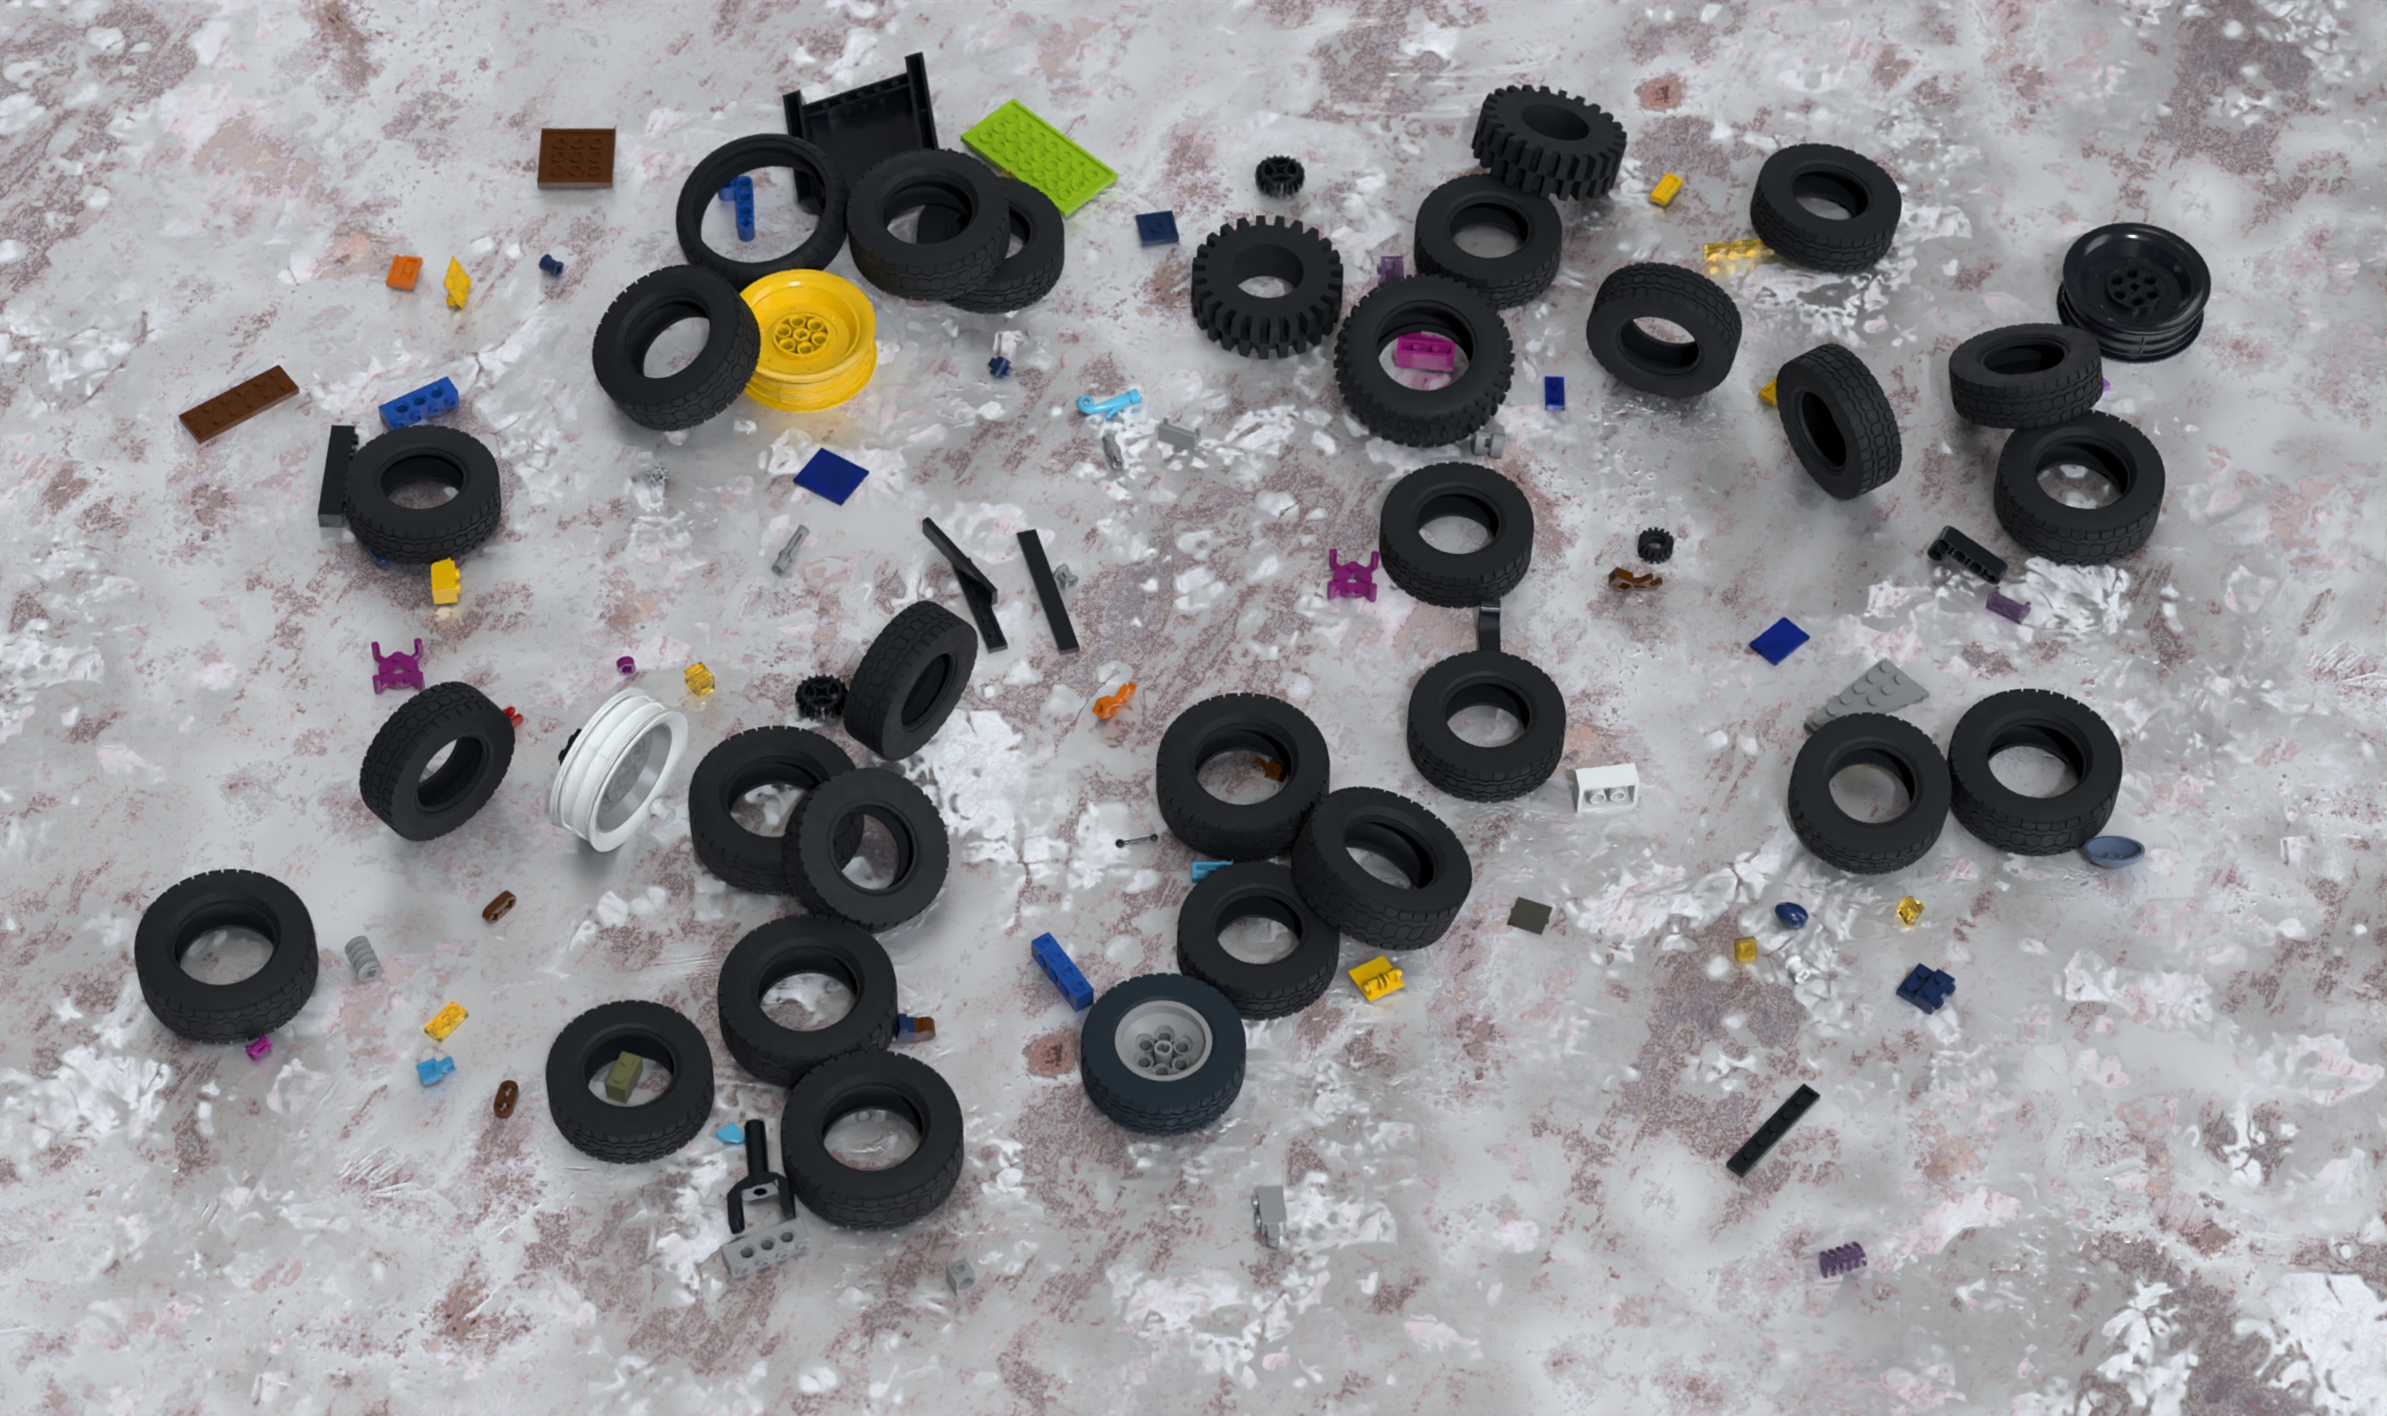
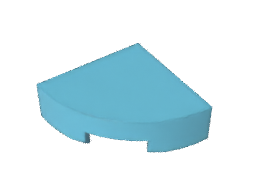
(730, 1134)

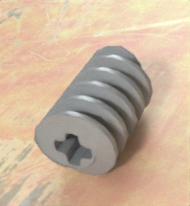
(363, 959)

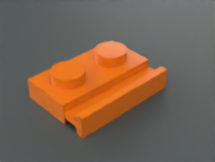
(404, 272)

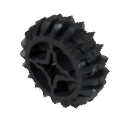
(1280, 181)
(821, 691)

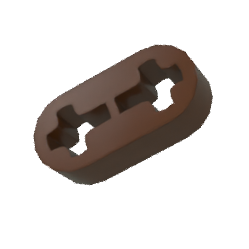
(499, 907)
(510, 1100)

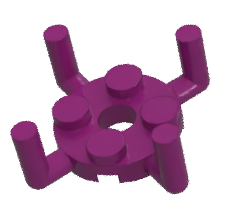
(1352, 570)
(398, 661)

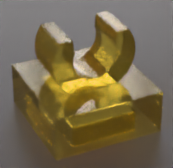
(1910, 910)
(1745, 948)

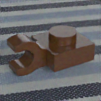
(1272, 770)

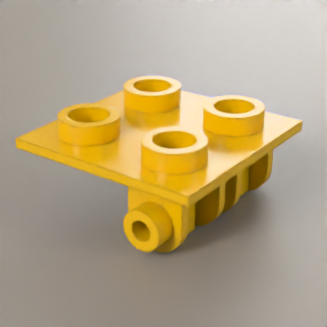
(457, 284)
(1376, 978)

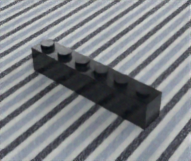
(341, 450)

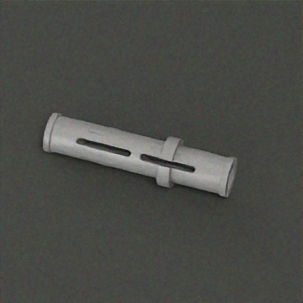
(781, 564)

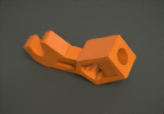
(1108, 706)

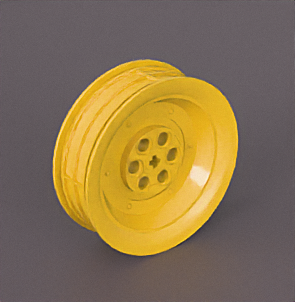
(813, 340)

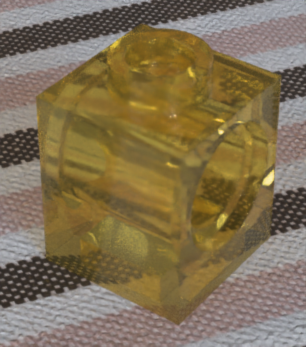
(699, 679)

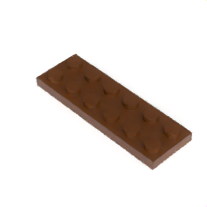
(239, 404)

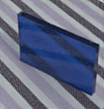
(1779, 641)

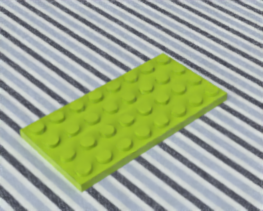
(1040, 156)

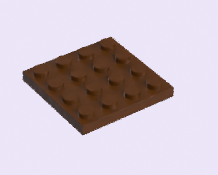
(576, 158)

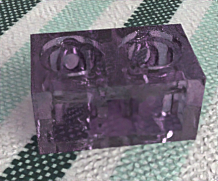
(1389, 268)

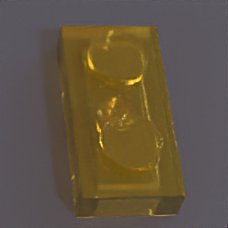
(446, 1022)

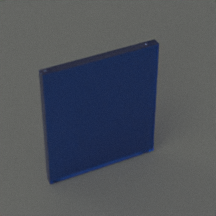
(831, 476)

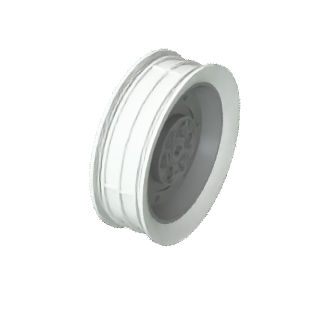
(618, 768)

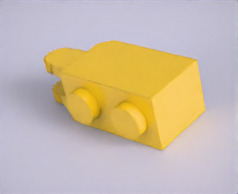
(444, 581)

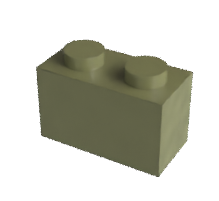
(624, 1077)

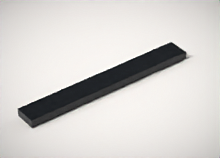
(1048, 592)

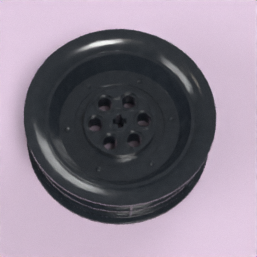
(2134, 291)

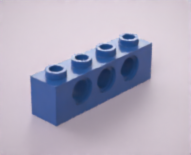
(419, 404)
(1062, 972)

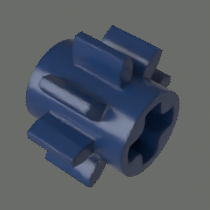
(1000, 366)

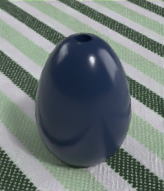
(1791, 915)

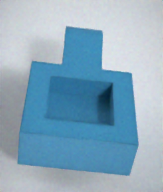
(432, 1070)

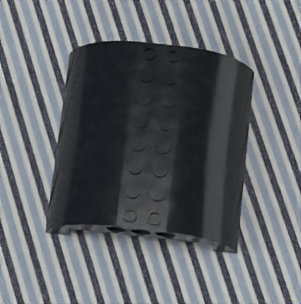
(863, 126)

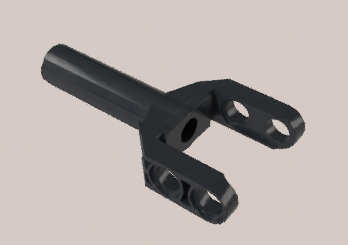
(759, 1181)

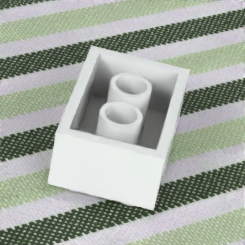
(1605, 788)

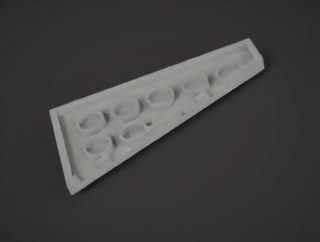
(1875, 692)

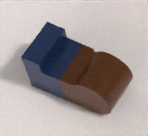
(914, 1028)

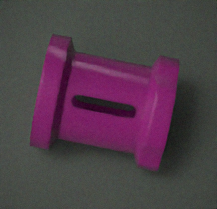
(258, 1048)

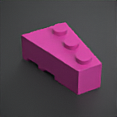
(1425, 352)

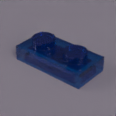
(1554, 393)

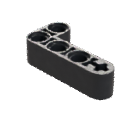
(1968, 553)
(1489, 625)

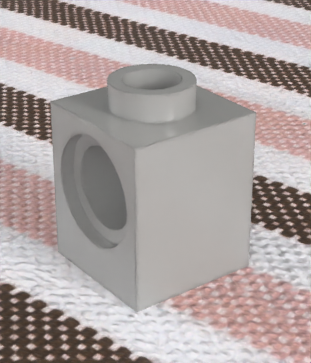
(960, 1276)

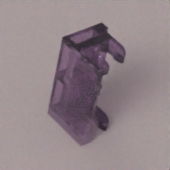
(2007, 607)

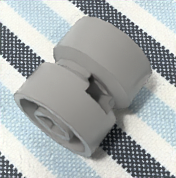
(1496, 445)

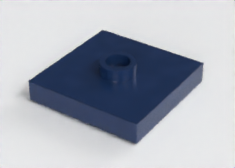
(1157, 228)

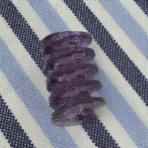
(1841, 1258)

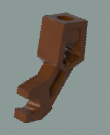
(1624, 581)

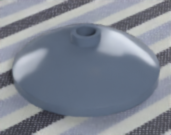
(2114, 851)

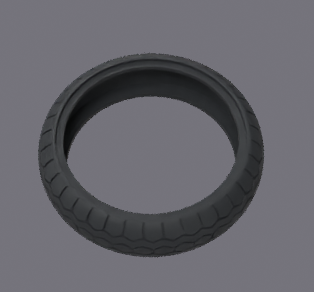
(751, 154)

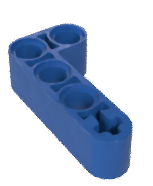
(741, 190)

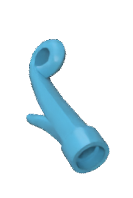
(1113, 405)

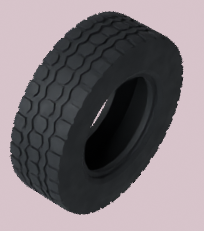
(1489, 202)
(1817, 240)
(1022, 276)
(1671, 295)
(2026, 376)
(1838, 421)
(1462, 492)
(432, 532)
(910, 680)
(413, 738)
(1878, 742)
(1475, 770)
(908, 817)
(1252, 988)
(634, 1131)

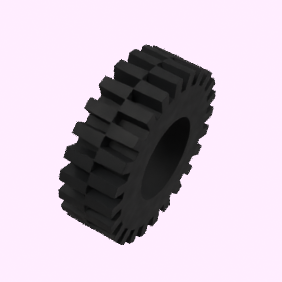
(1549, 142)
(1263, 321)

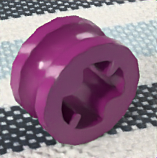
(626, 665)

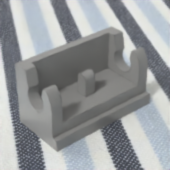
(1178, 436)

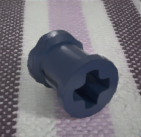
(551, 265)

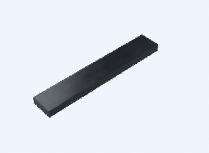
(960, 561)
(982, 614)
(1773, 1131)

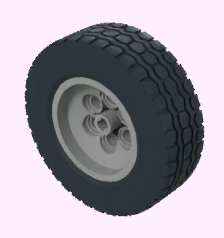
(1165, 1018)

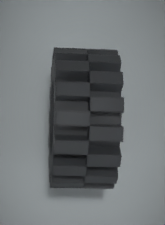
(1655, 554)

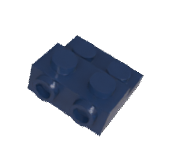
(1927, 988)

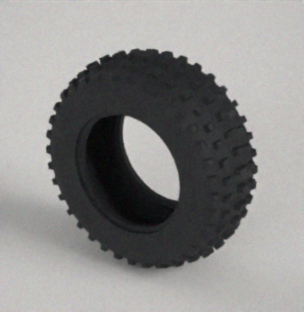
(1424, 306)

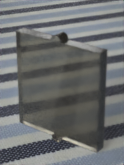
(1529, 915)

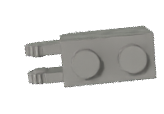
(1271, 1213)

